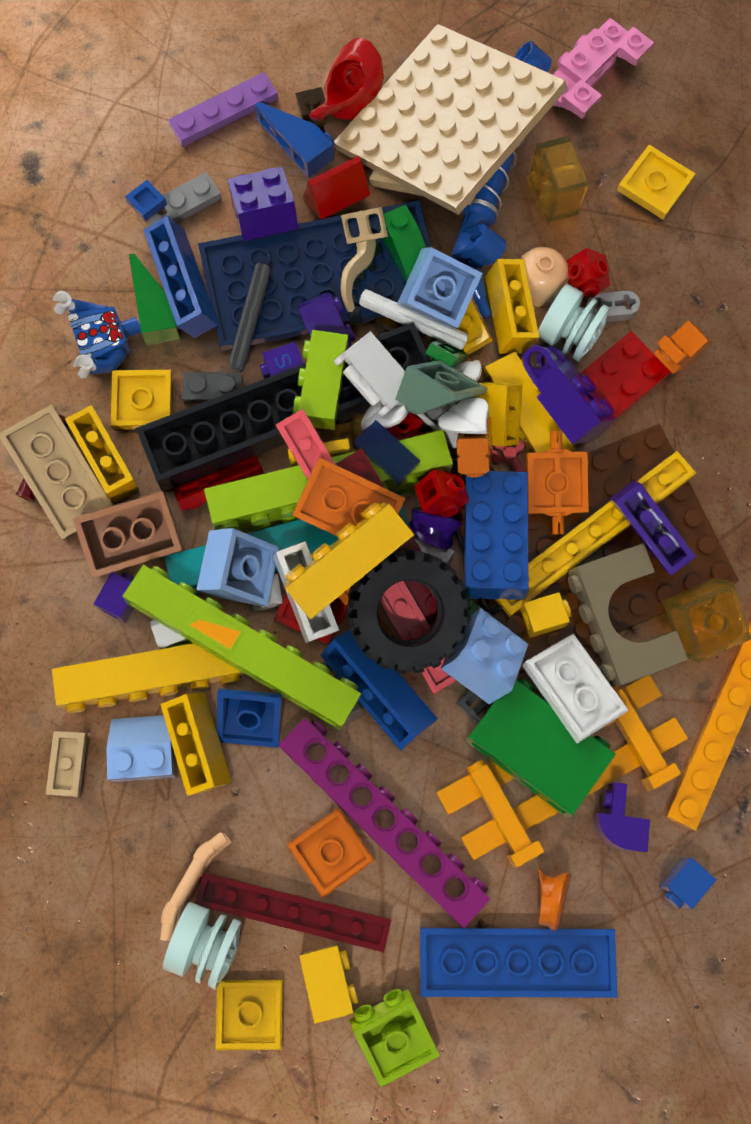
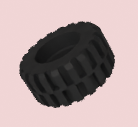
(438, 640)

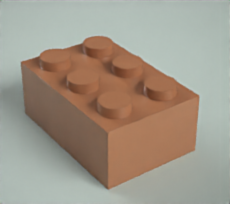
(128, 533)

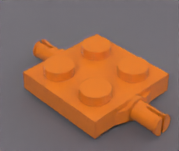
(557, 482)

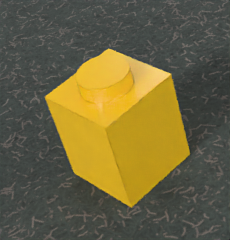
(545, 614)

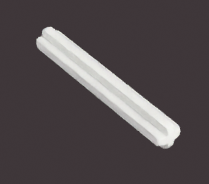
(406, 316)

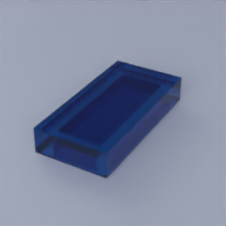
(387, 452)

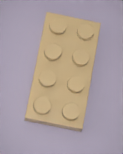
(54, 469)

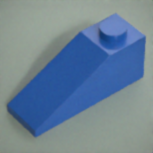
(297, 137)

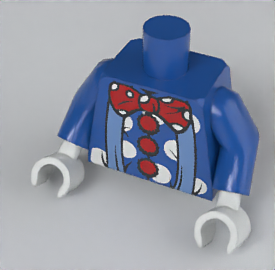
(97, 333)

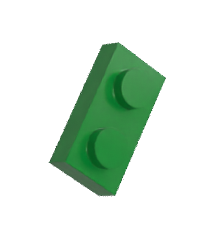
(446, 353)

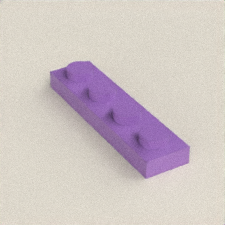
(222, 109)

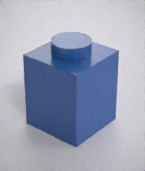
(687, 884)

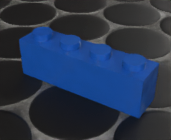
(180, 277)
(382, 691)

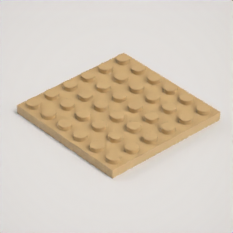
(450, 117)

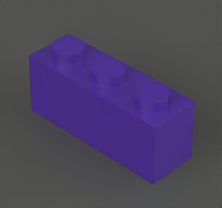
(652, 527)

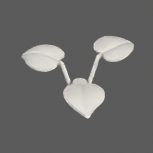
(466, 417)

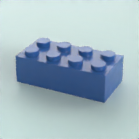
(496, 536)

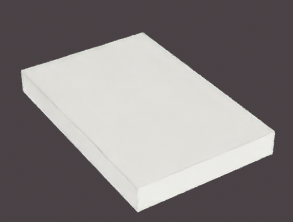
(575, 688)

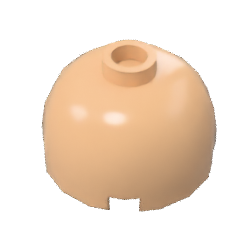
(546, 274)

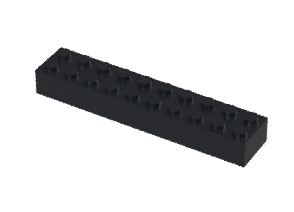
(245, 420)

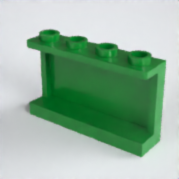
(538, 751)

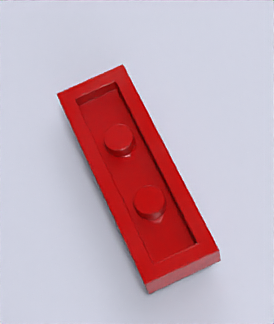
(192, 493)

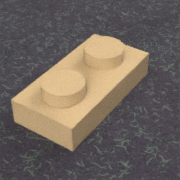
(66, 764)

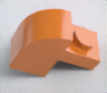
(682, 347)

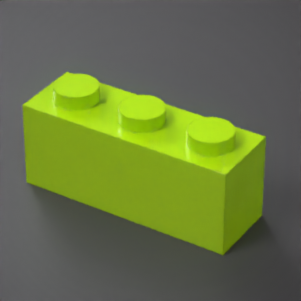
(321, 378)

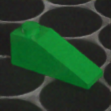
(403, 239)
(153, 307)

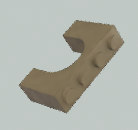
(620, 658)

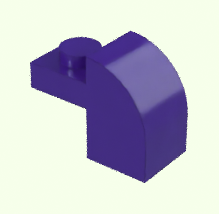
(616, 828)

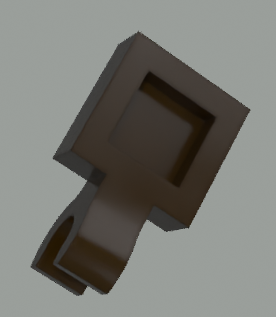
(308, 101)

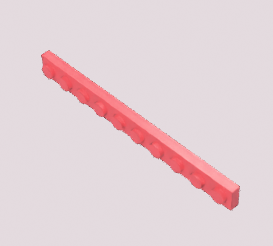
(397, 599)

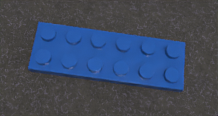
(518, 962)

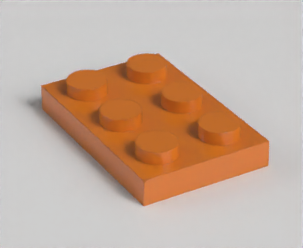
(339, 497)

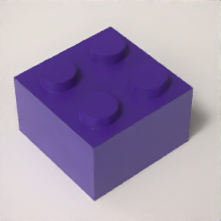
(263, 203)

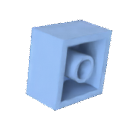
(440, 287)
(487, 658)

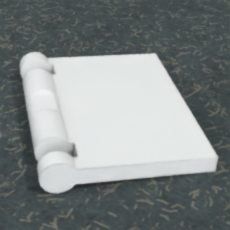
(373, 372)

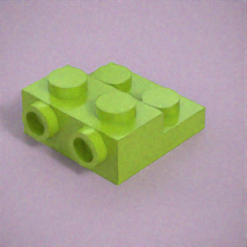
(393, 1036)

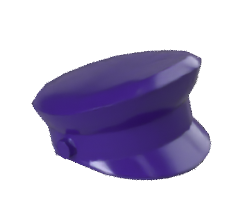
(433, 528)

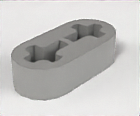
(614, 301)

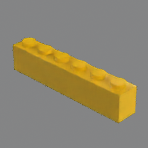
(139, 675)

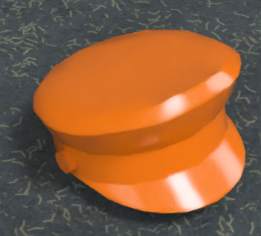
(553, 898)

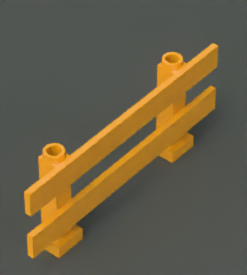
(510, 824)

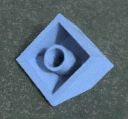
(237, 567)
(140, 750)

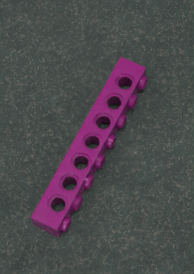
(460, 908)

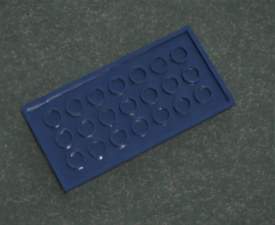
(302, 267)

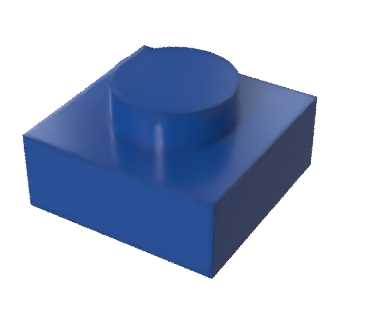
(146, 200)

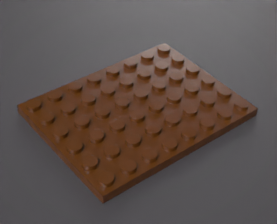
(639, 599)

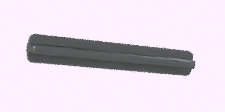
(249, 317)

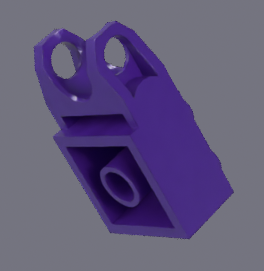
(568, 395)

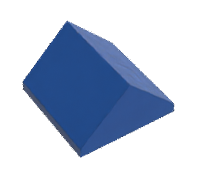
(249, 717)

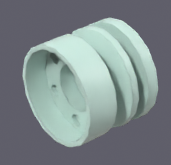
(573, 322)
(202, 945)

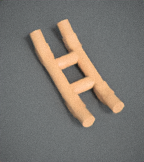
(202, 858)

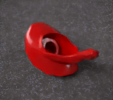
(352, 81)

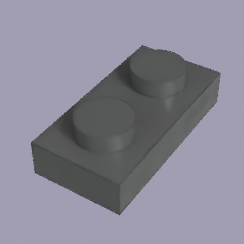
(204, 386)

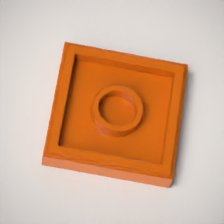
(330, 852)

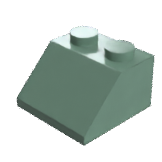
(435, 387)

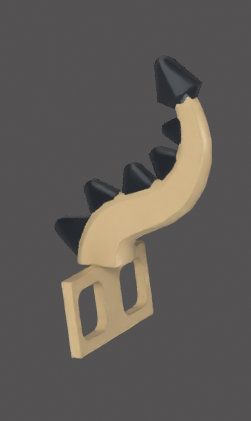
(366, 250)

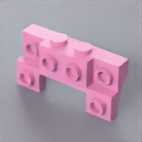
(592, 59)

